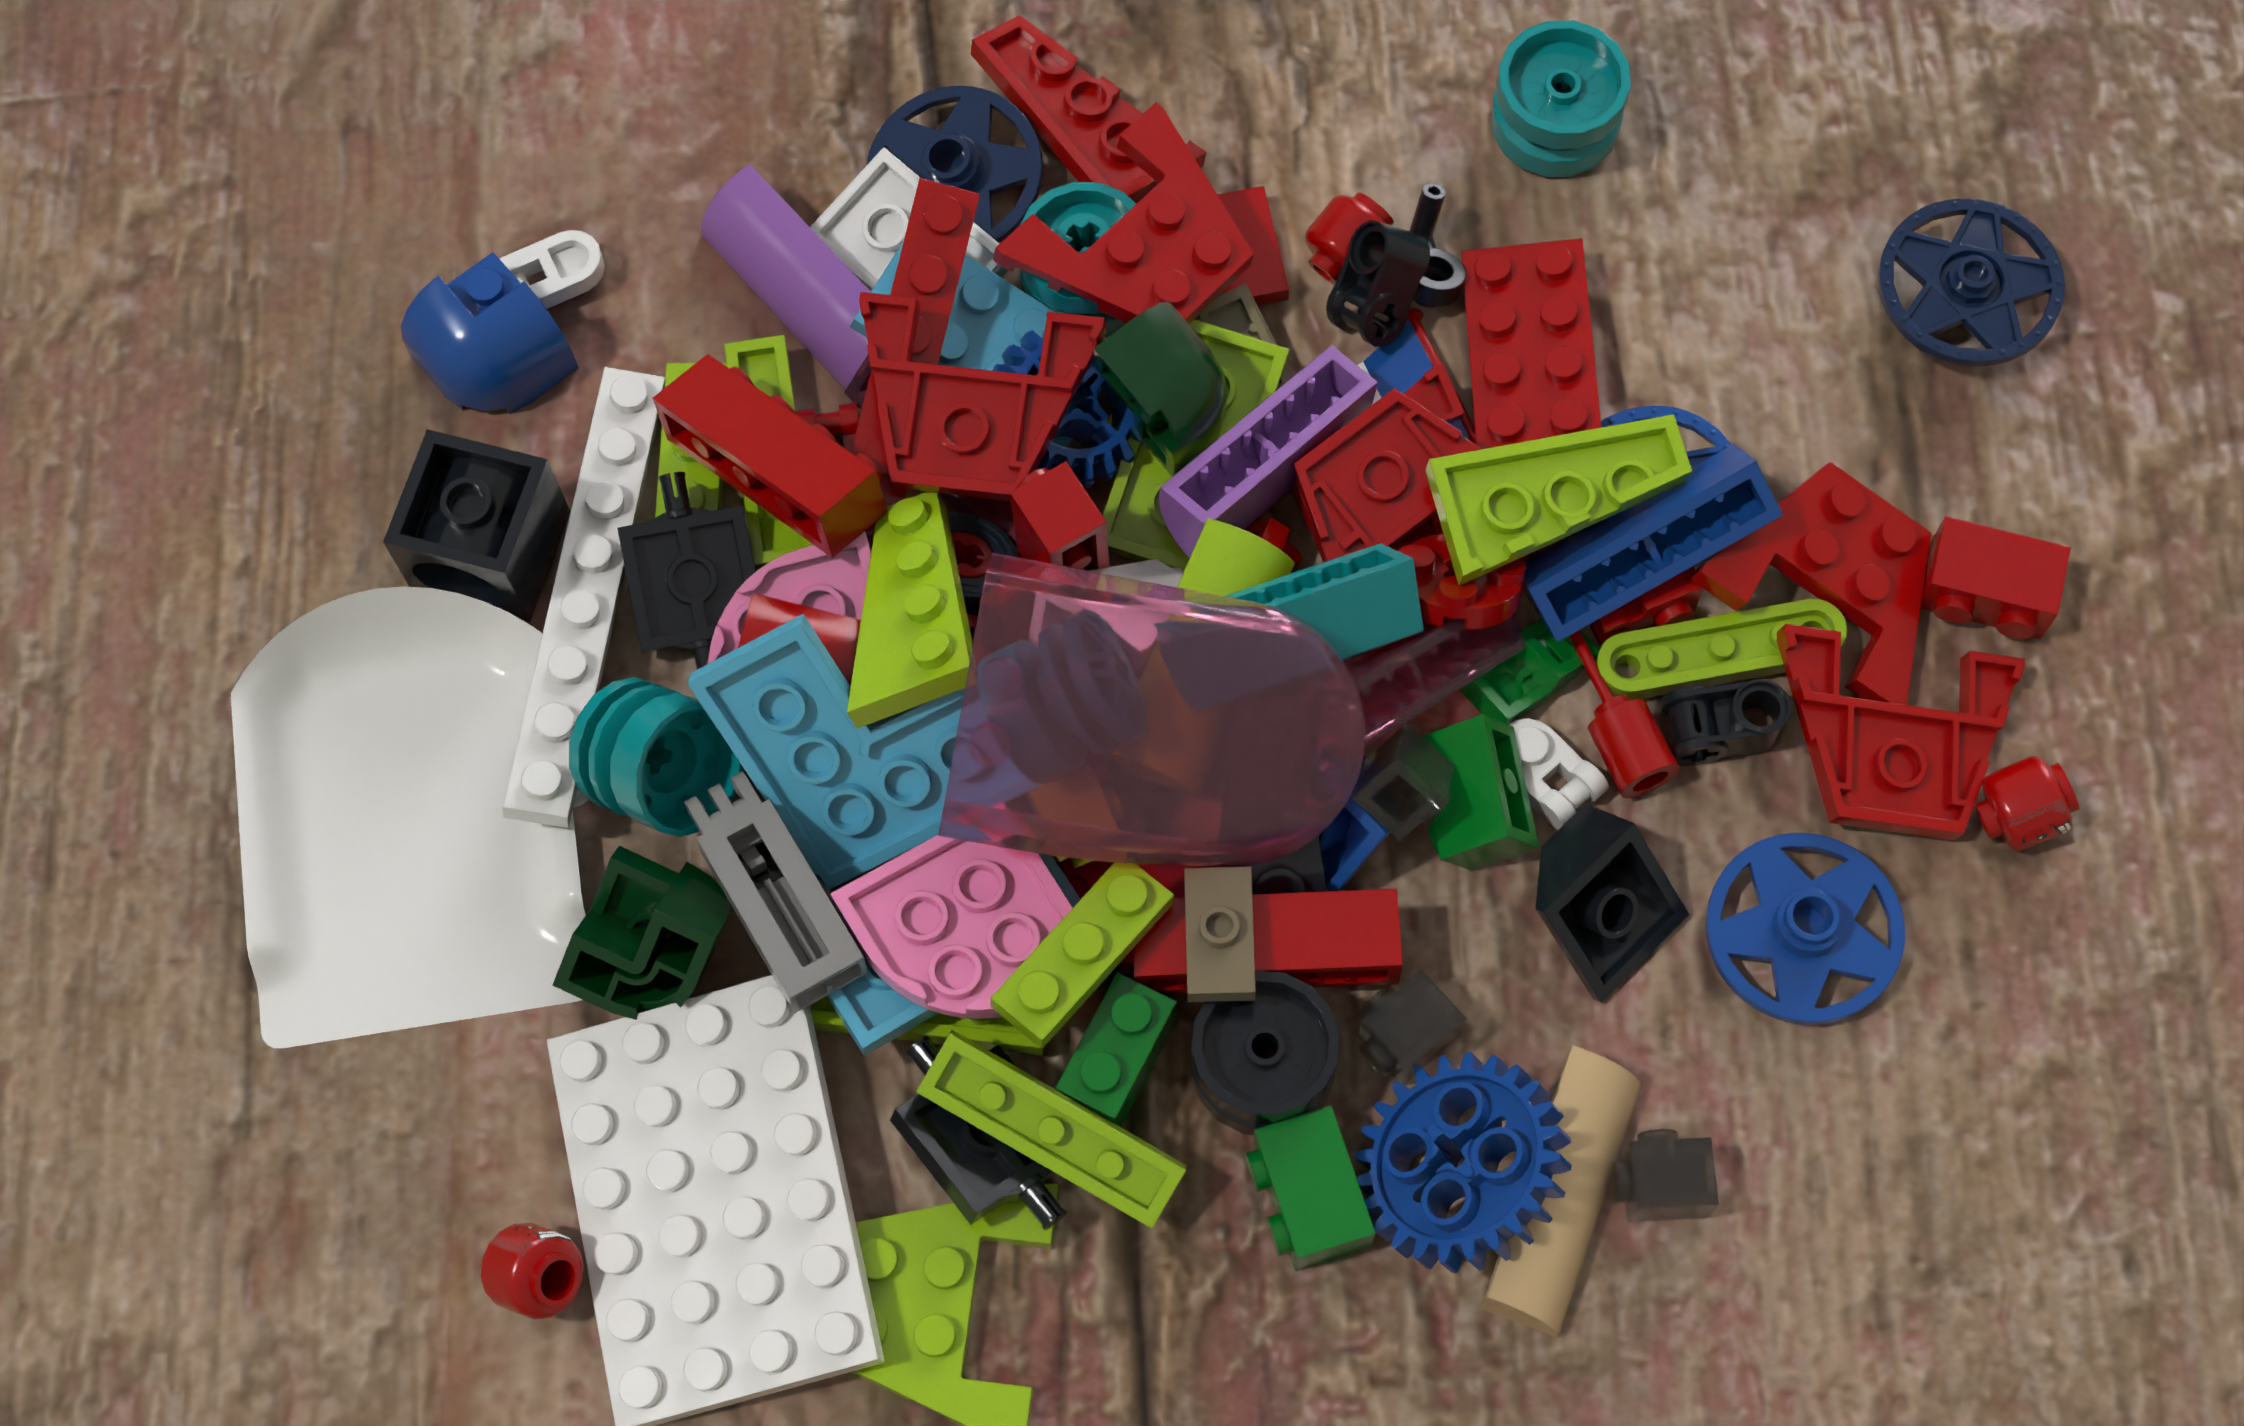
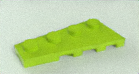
(1538, 491)
(913, 615)

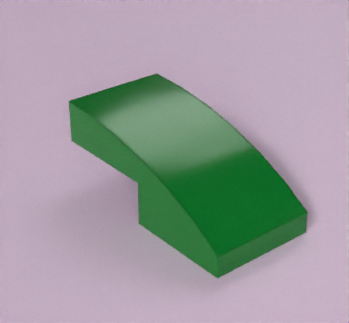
(1528, 676)

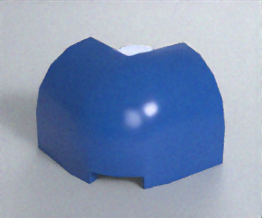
(486, 339)

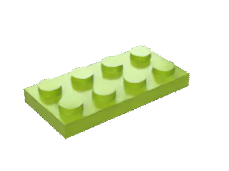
(1133, 507)

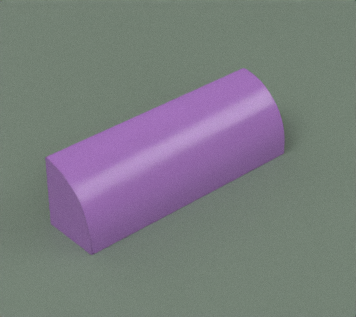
(789, 270)
(1256, 457)

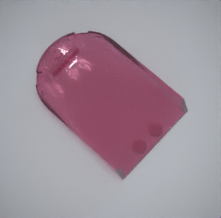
(1147, 723)

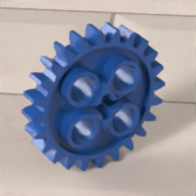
(1495, 1202)

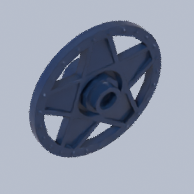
(964, 153)
(1971, 282)

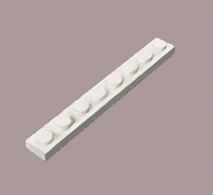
(583, 596)

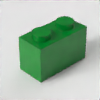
(1489, 798)
(1119, 1049)
(1310, 1188)

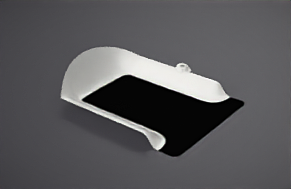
(378, 825)

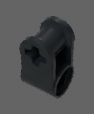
(1380, 277)
(1711, 724)

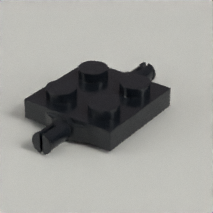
(684, 571)
(967, 1162)

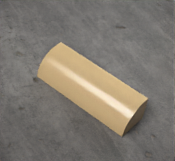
(1541, 1276)

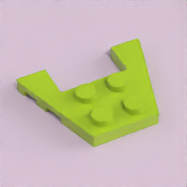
(923, 1296)

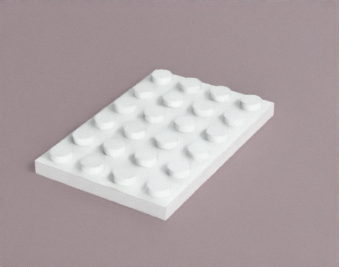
(712, 1204)

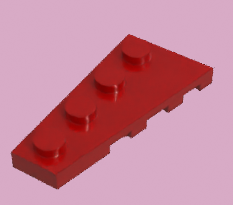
(1066, 105)

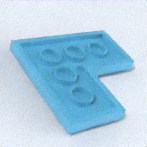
(837, 788)

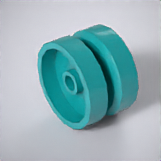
(1560, 98)
(1080, 217)

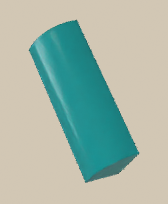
(1350, 599)

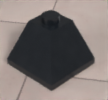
(1604, 898)

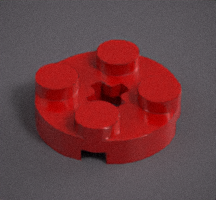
(1480, 601)

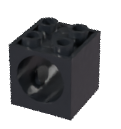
(478, 522)

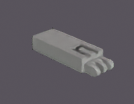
(787, 918)

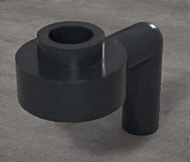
(1445, 271)

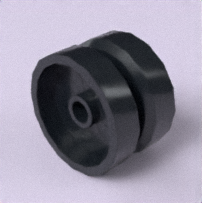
(1257, 1091)

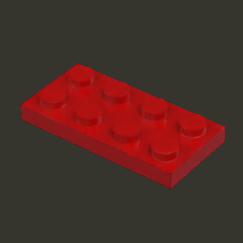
(1530, 342)

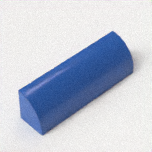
(1649, 542)

